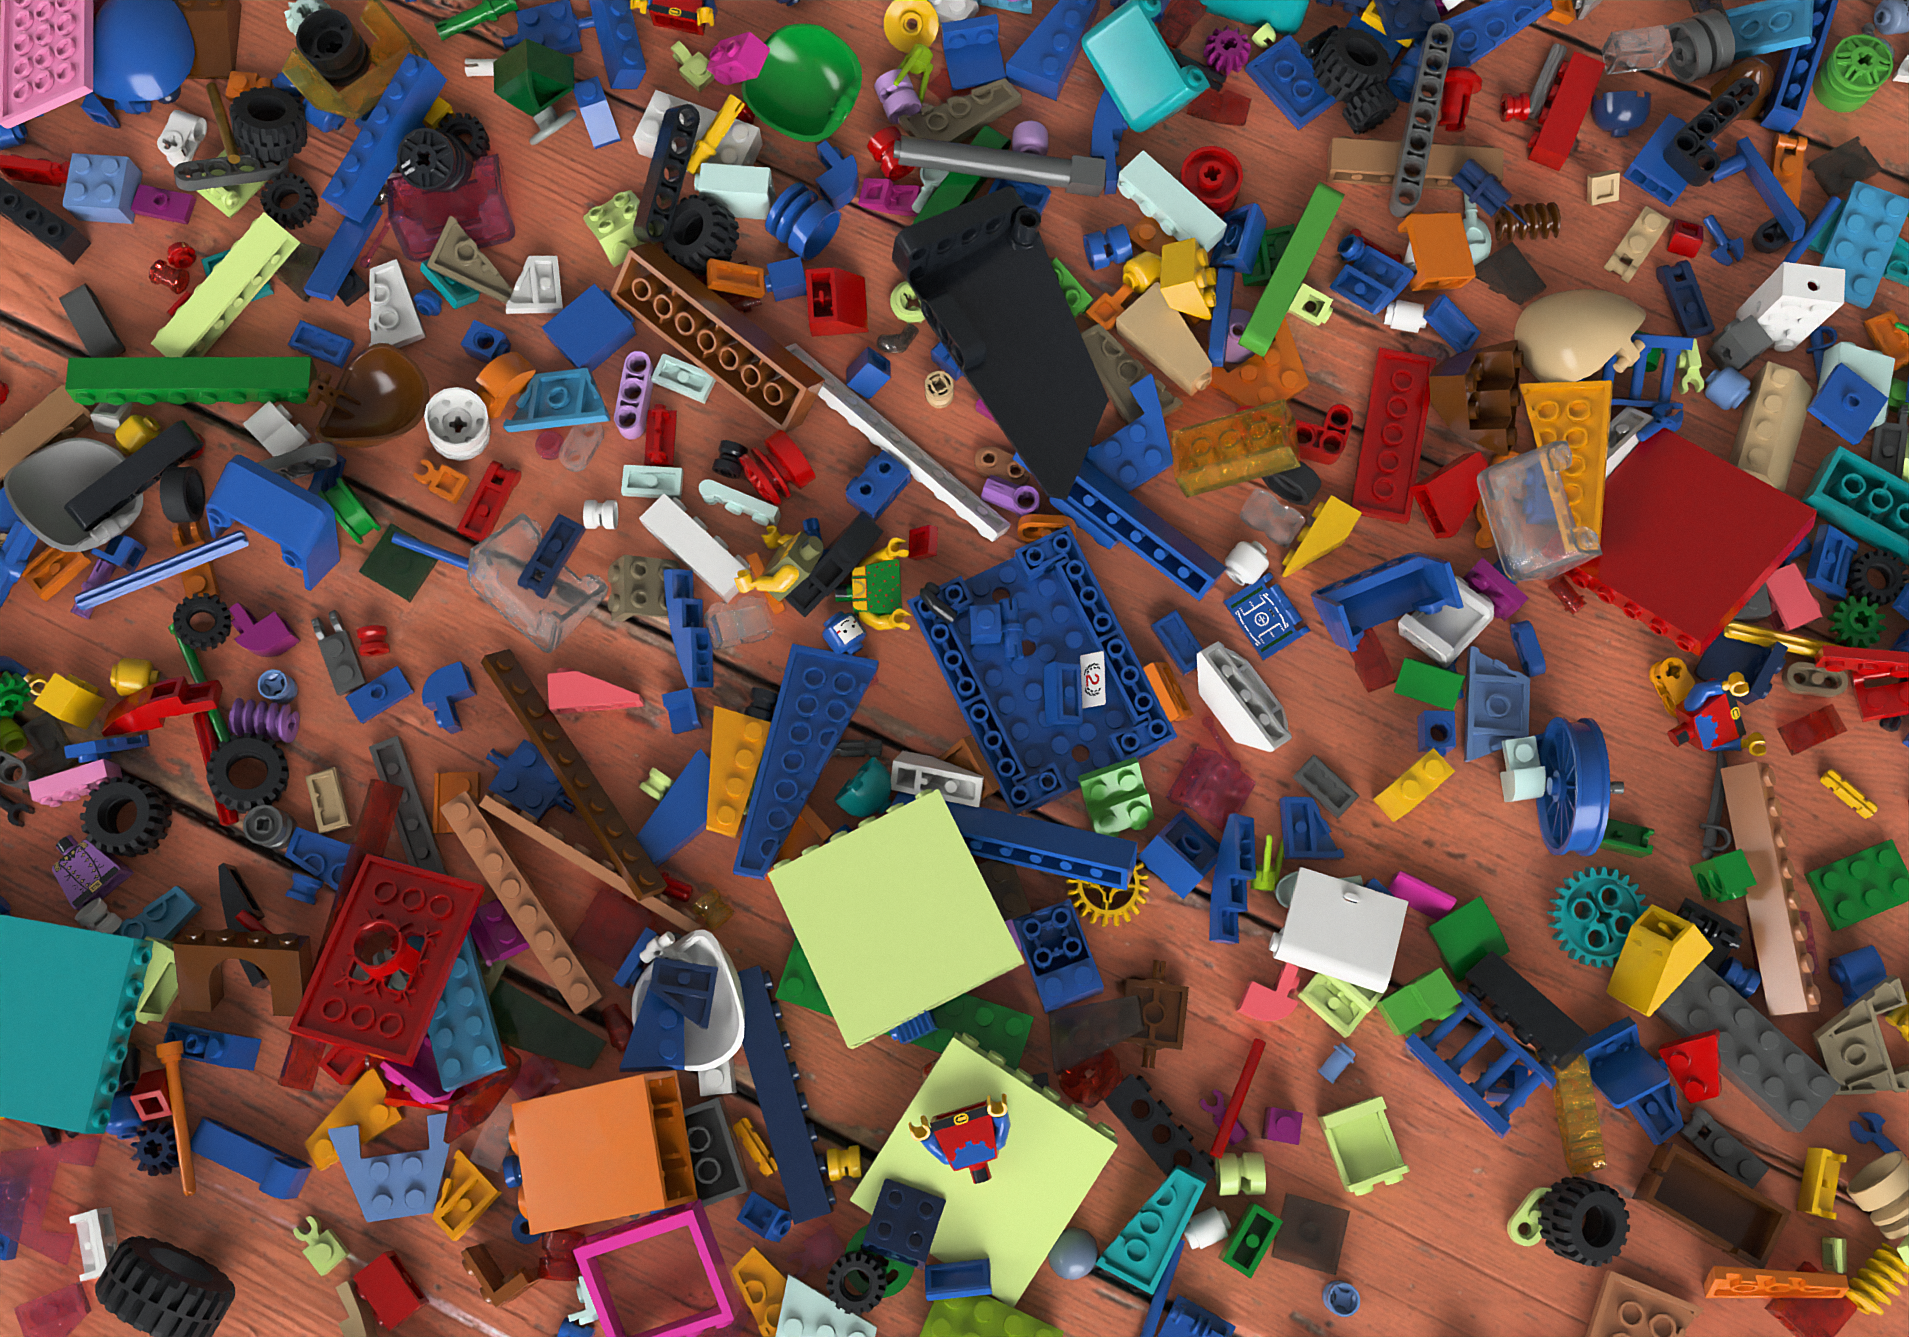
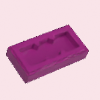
(163, 204)

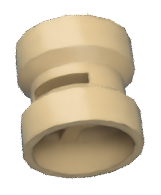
(939, 396)

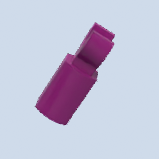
(1218, 1110)

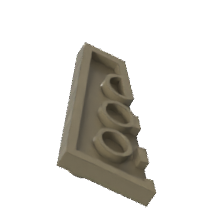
(1119, 372)

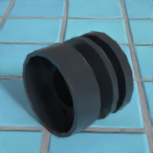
(333, 47)
(449, 160)

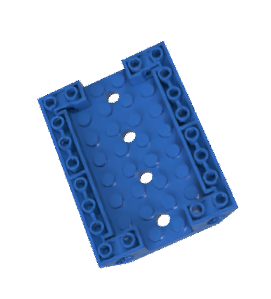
(1005, 699)

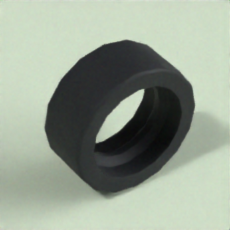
(1295, 485)
(182, 494)

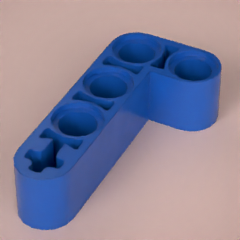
(275, 1170)

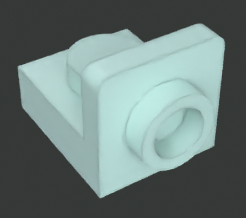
(589, 1313)

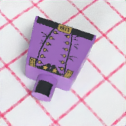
(87, 871)

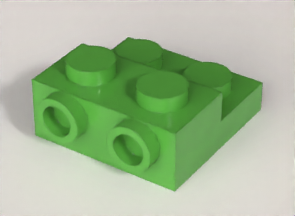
(1116, 798)

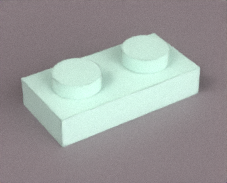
(683, 378)
(652, 481)

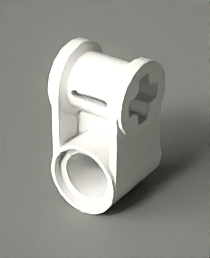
(182, 133)

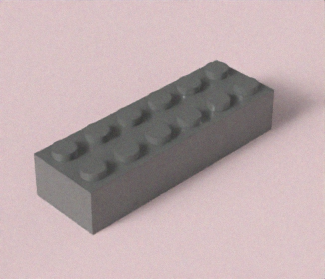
(1752, 1050)

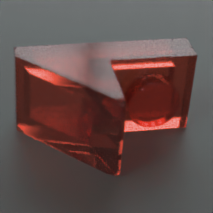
(1812, 729)

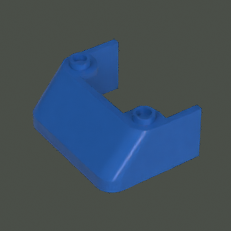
(278, 511)
(1384, 593)

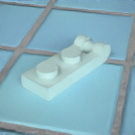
(738, 502)

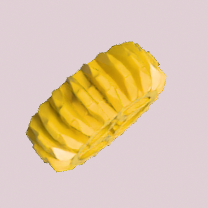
(1105, 911)

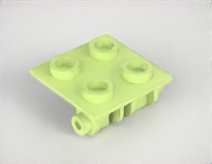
(230, 198)

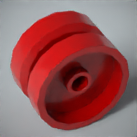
(1213, 177)

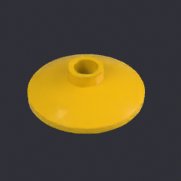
(897, 26)

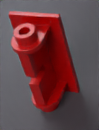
(660, 436)

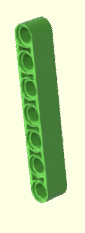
(1291, 269)

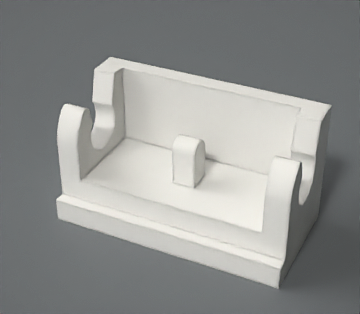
(96, 1240)

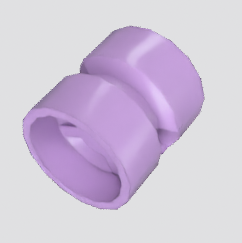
(897, 99)

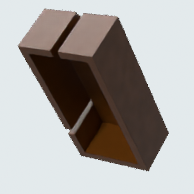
(1712, 1205)

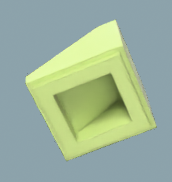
(1834, 1254)

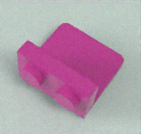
(421, 1077)

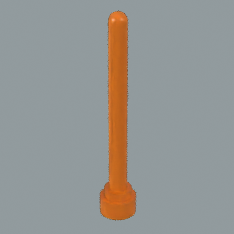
(170, 1055)

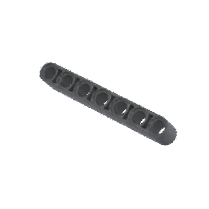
(1426, 108)

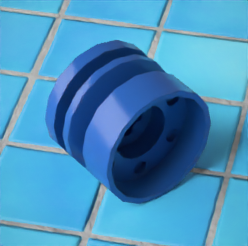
(802, 221)

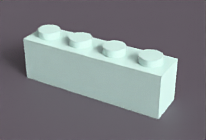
(1169, 202)

